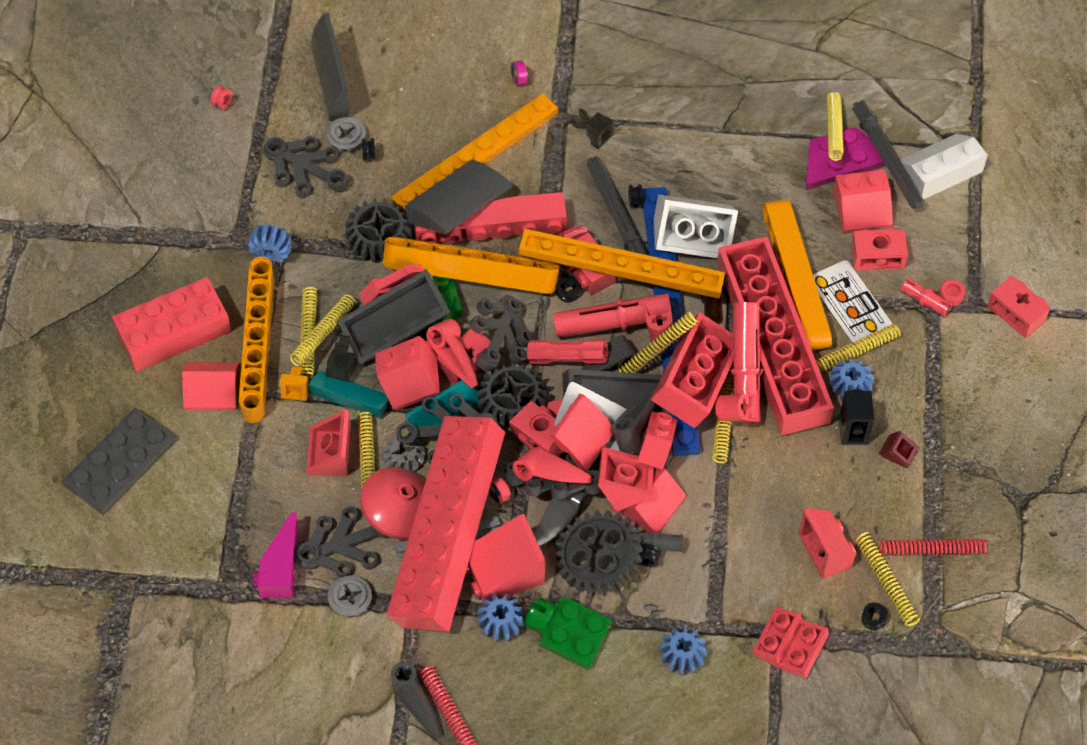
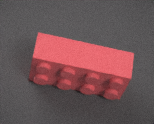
(171, 324)
(696, 371)

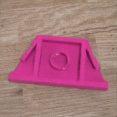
(857, 157)

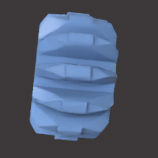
(270, 243)
(850, 377)
(490, 615)
(684, 642)

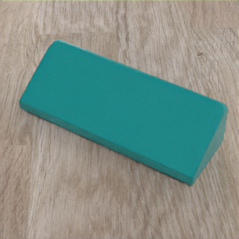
(349, 394)
(419, 417)

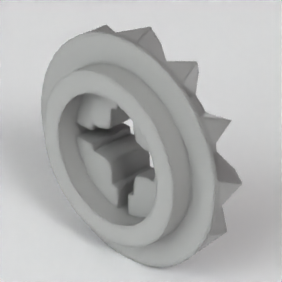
(345, 125)
(415, 455)
(355, 586)

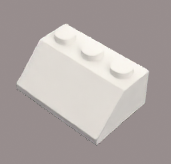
(945, 164)
(693, 226)

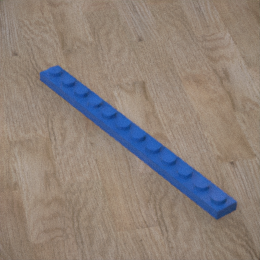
(685, 436)

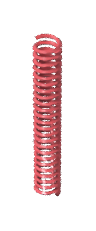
(932, 546)
(457, 722)

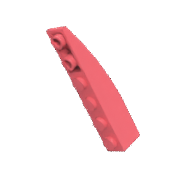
(506, 219)

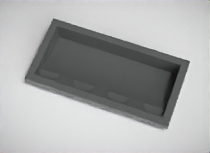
(329, 69)
(456, 197)
(394, 316)
(615, 386)

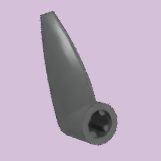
(619, 354)
(632, 421)
(558, 515)
(415, 698)

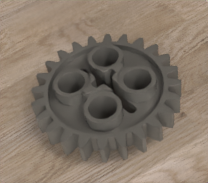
(576, 549)

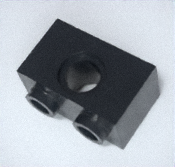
(856, 417)

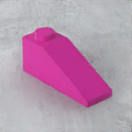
(278, 563)

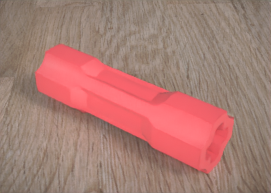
(547, 351)

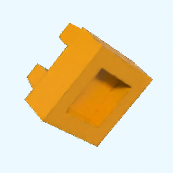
(294, 386)

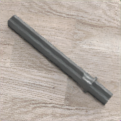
(869, 123)
(631, 240)

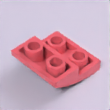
(582, 432)
(790, 642)

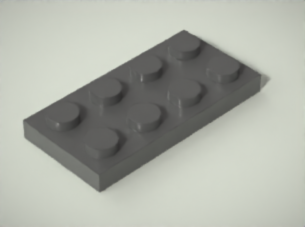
(118, 461)

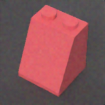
(506, 561)

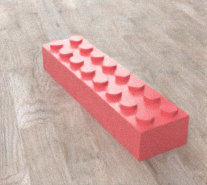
(788, 364)
(446, 523)

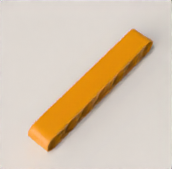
(472, 265)
(797, 271)
(260, 348)

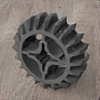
(363, 231)
(522, 386)

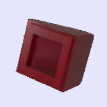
(899, 449)

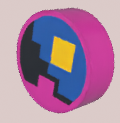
(518, 73)

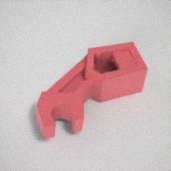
(379, 286)

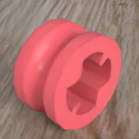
(221, 97)

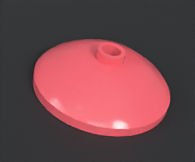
(387, 506)

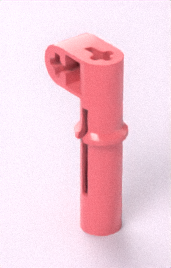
(617, 315)
(745, 402)

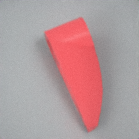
(445, 341)
(547, 466)

